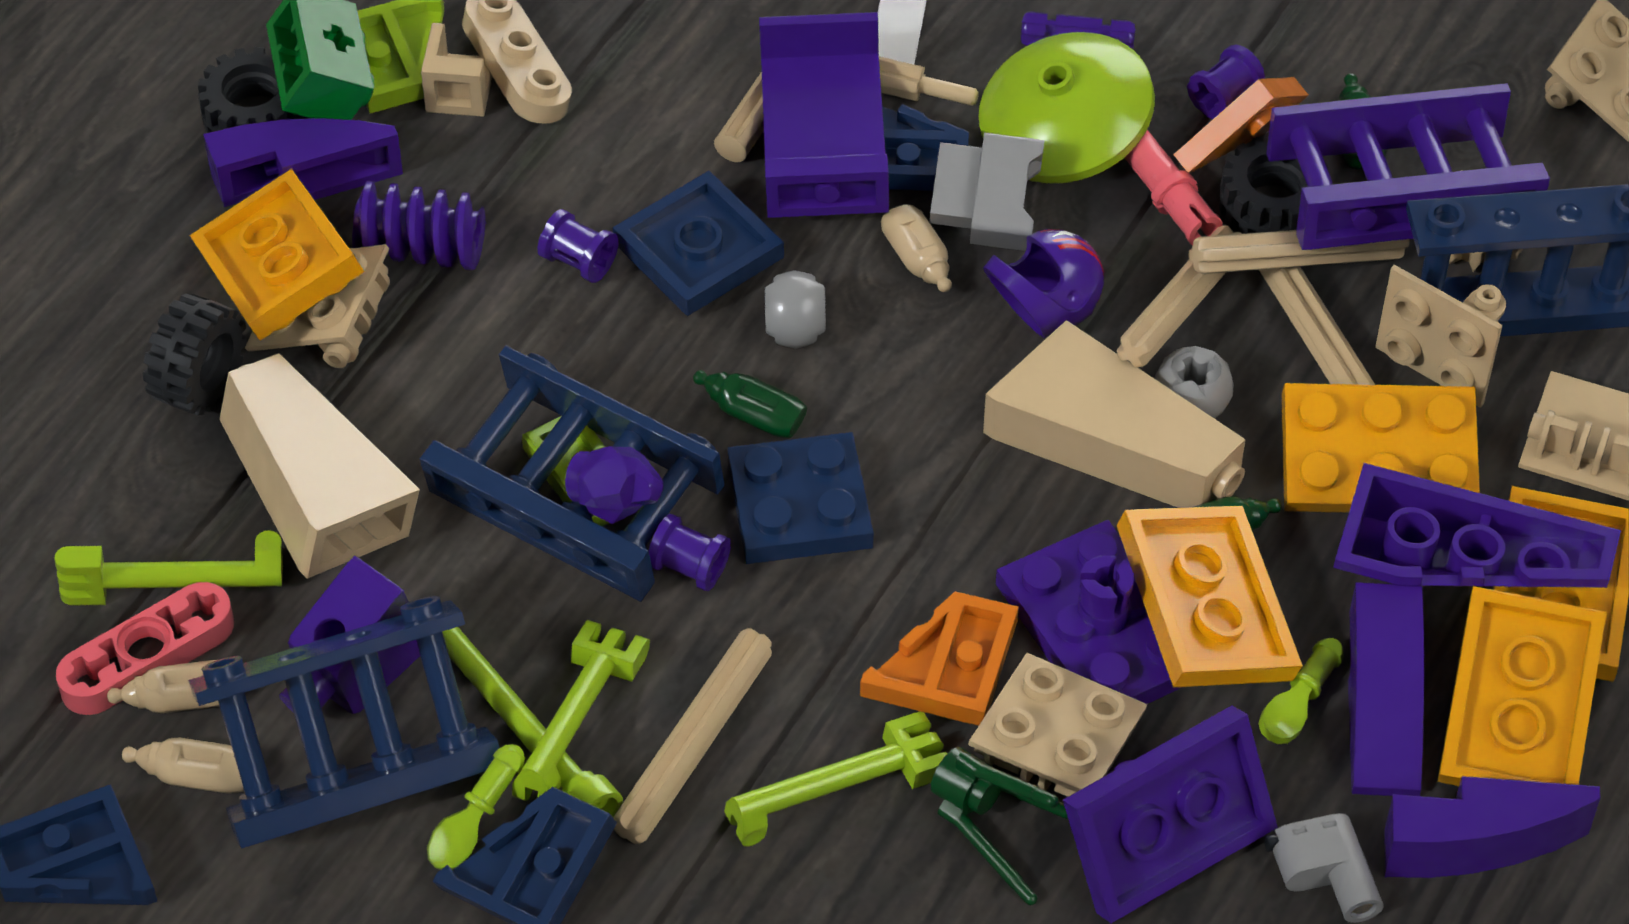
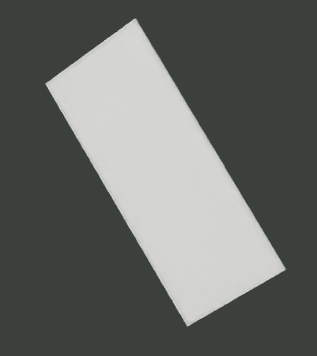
(900, 28)

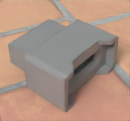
(987, 189)

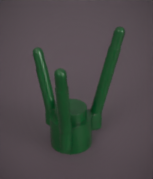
(974, 785)

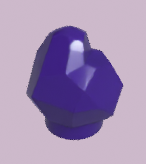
(612, 482)

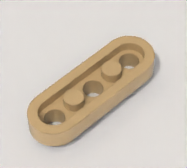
(517, 59)

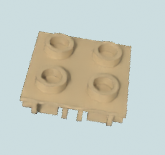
(1595, 67)
(339, 318)
(1440, 334)
(1580, 436)
(1056, 726)

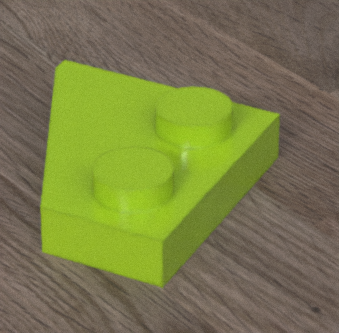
(396, 48)

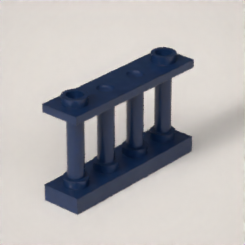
(1556, 219)
(568, 528)
(394, 768)

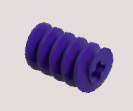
(420, 226)

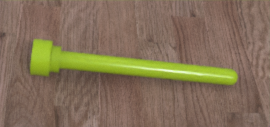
(580, 784)

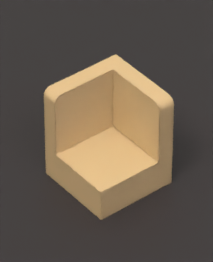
(453, 81)

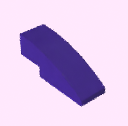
(322, 152)
(1386, 689)
(1485, 826)

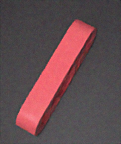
(154, 622)

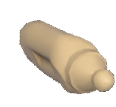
(917, 245)
(162, 689)
(189, 764)

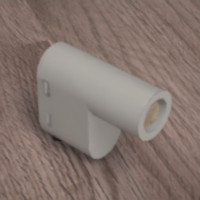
(1324, 854)

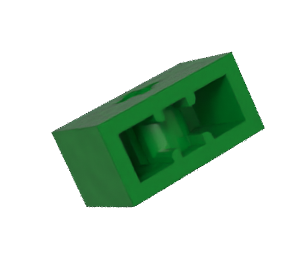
(320, 58)

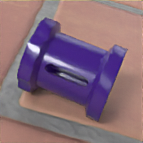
(1224, 82)
(578, 245)
(689, 552)

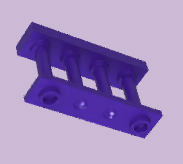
(1377, 207)

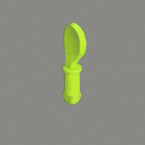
(1288, 711)
(458, 833)

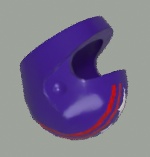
(1051, 282)

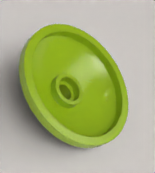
(1086, 118)

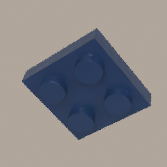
(698, 243)
(800, 498)

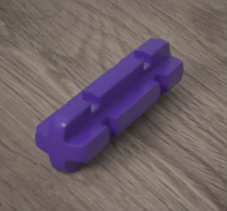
(1038, 26)

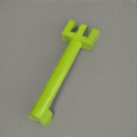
(86, 576)
(599, 663)
(907, 749)

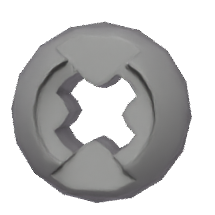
(795, 309)
(1198, 377)

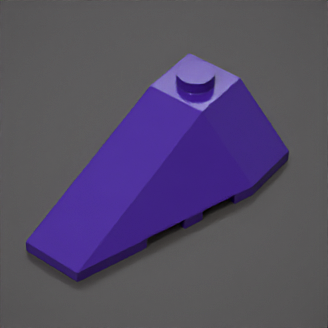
(1449, 536)

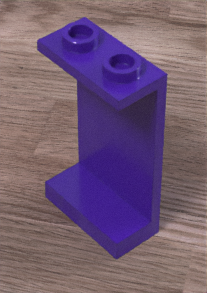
(823, 115)

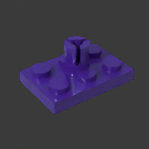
(1089, 612)
(1170, 813)

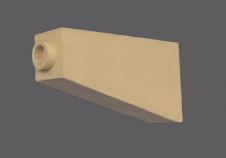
(1113, 422)
(313, 468)

